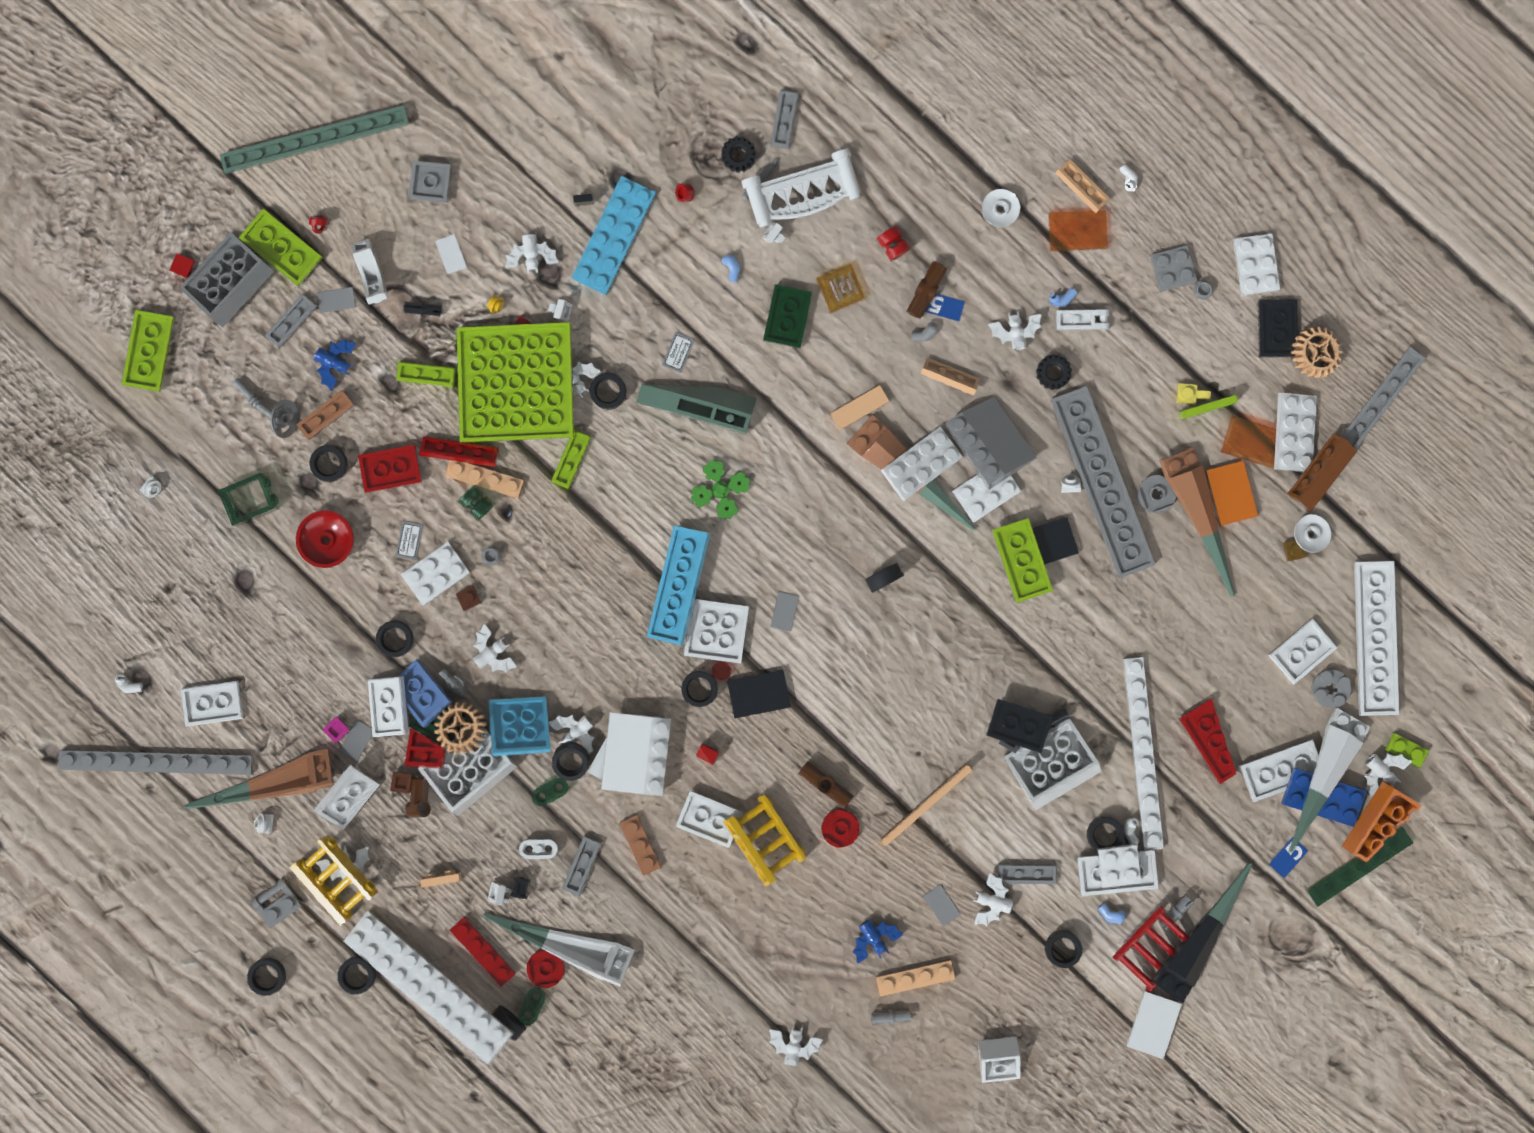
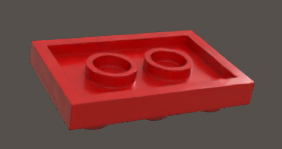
(389, 468)

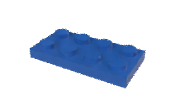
(1341, 806)

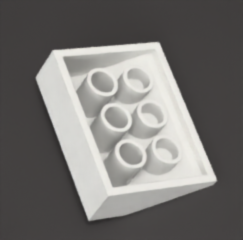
(636, 754)
(1058, 769)
(468, 775)

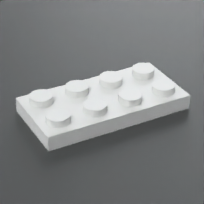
(1295, 431)
(921, 463)
(1272, 772)
(1091, 880)

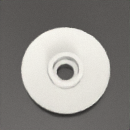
(1004, 199)
(1320, 533)

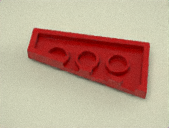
(1206, 734)

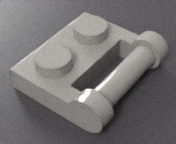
(280, 908)

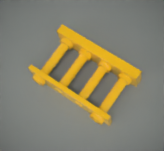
(746, 841)
(321, 891)

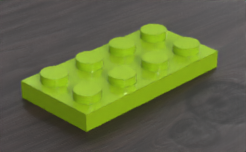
(280, 247)
(147, 351)
(1022, 560)

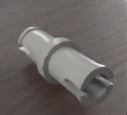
(1178, 910)
(891, 1017)

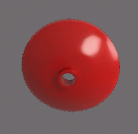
(311, 537)

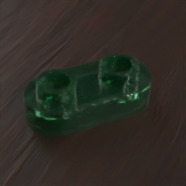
(550, 792)
(532, 1005)

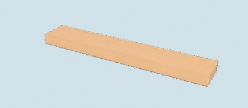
(925, 805)

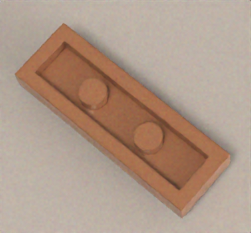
(325, 415)
(640, 845)

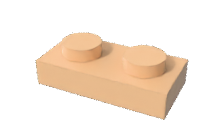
(448, 877)

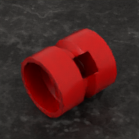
(890, 237)

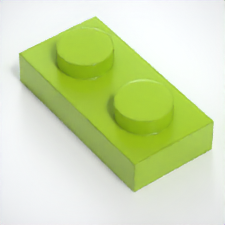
(1408, 749)

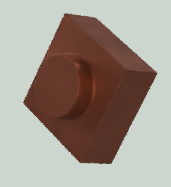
(468, 598)
(401, 782)

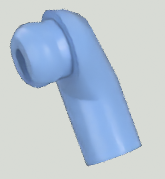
(734, 267)
(1062, 300)
(1112, 917)

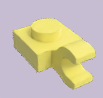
(1188, 394)

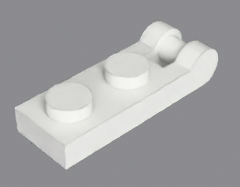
(1082, 320)

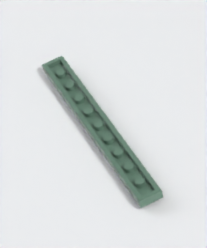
(314, 139)

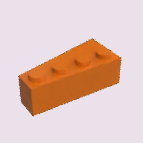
(1379, 821)

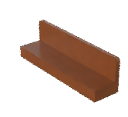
(1322, 471)

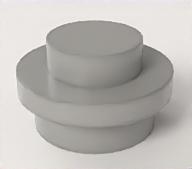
(1203, 290)
(491, 556)

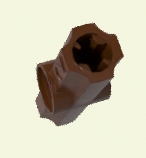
(926, 290)
(835, 792)

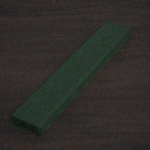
(1357, 868)

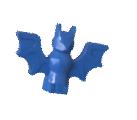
(330, 360)
(873, 936)

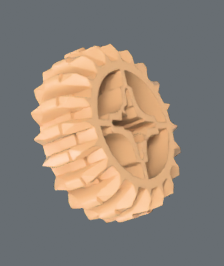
(1328, 357)
(459, 720)

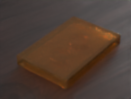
(1077, 231)
(1250, 442)

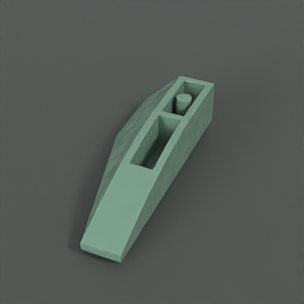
(703, 404)

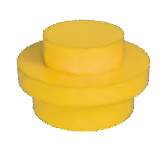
(495, 304)

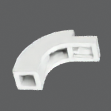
(370, 271)

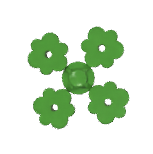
(720, 489)

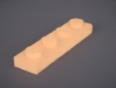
(484, 478)
(915, 978)

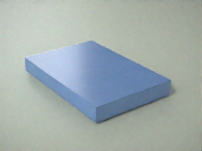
(423, 694)

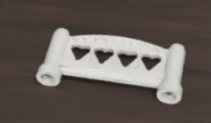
(838, 170)

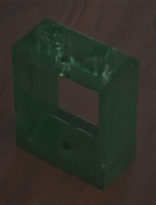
(231, 509)

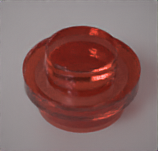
(721, 670)

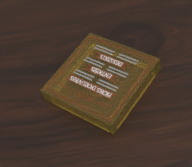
(840, 288)

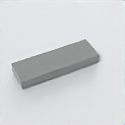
(784, 119)
(291, 320)
(581, 865)
(1027, 873)

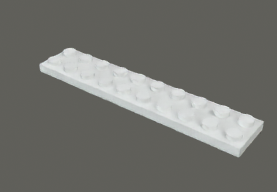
(428, 987)

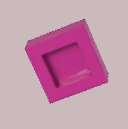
(336, 729)

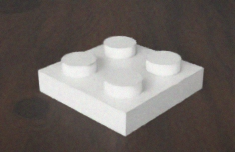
(1119, 865)

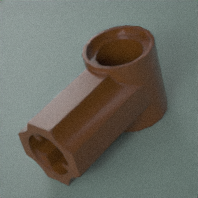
(418, 804)

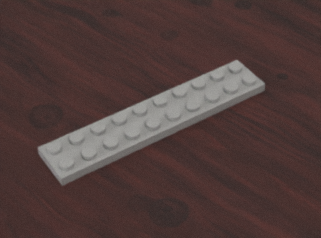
(1102, 482)

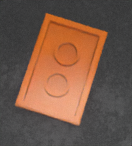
(1231, 493)

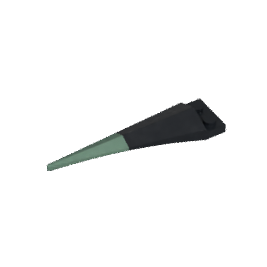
(1186, 963)

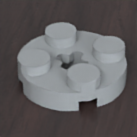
(1145, 493)
(1325, 679)

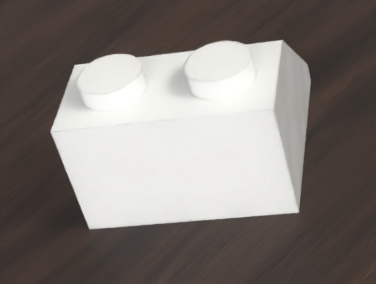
(999, 1059)

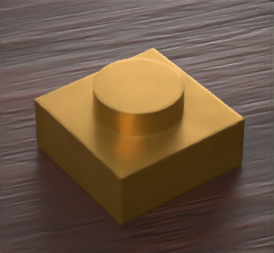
(1293, 551)

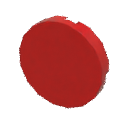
(840, 828)
(545, 969)

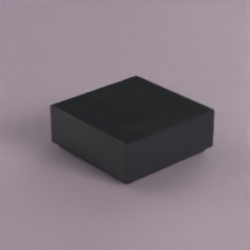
(581, 200)

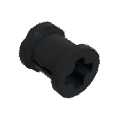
(520, 887)

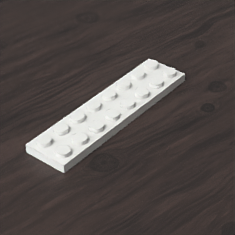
(1376, 638)

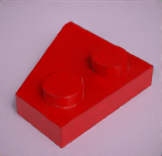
(423, 752)

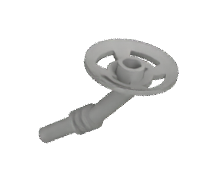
(278, 418)

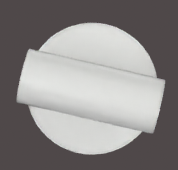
(1070, 483)
(151, 487)
(264, 823)

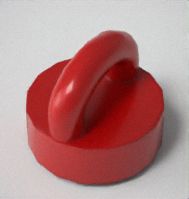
(684, 192)
(318, 220)

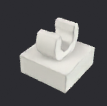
(772, 233)
(561, 310)
(497, 893)

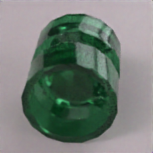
(482, 505)

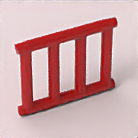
(1133, 941)

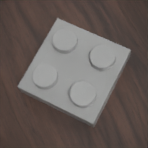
(430, 181)
(1173, 269)

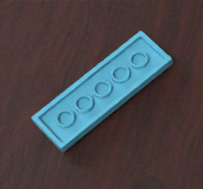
(613, 235)
(678, 585)

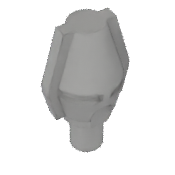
(453, 684)

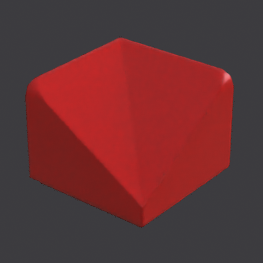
(707, 753)

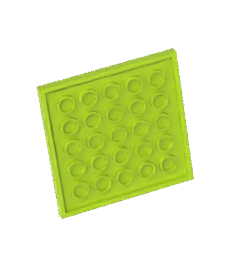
(515, 382)

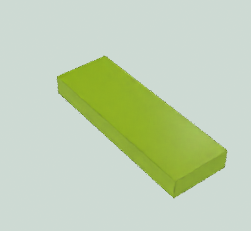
(426, 374)
(1208, 407)
(571, 459)

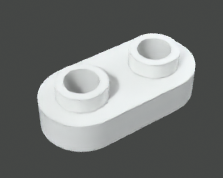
(538, 849)

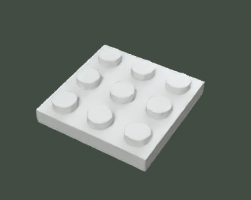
(716, 631)

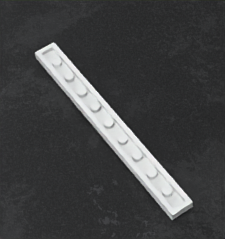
(1143, 753)

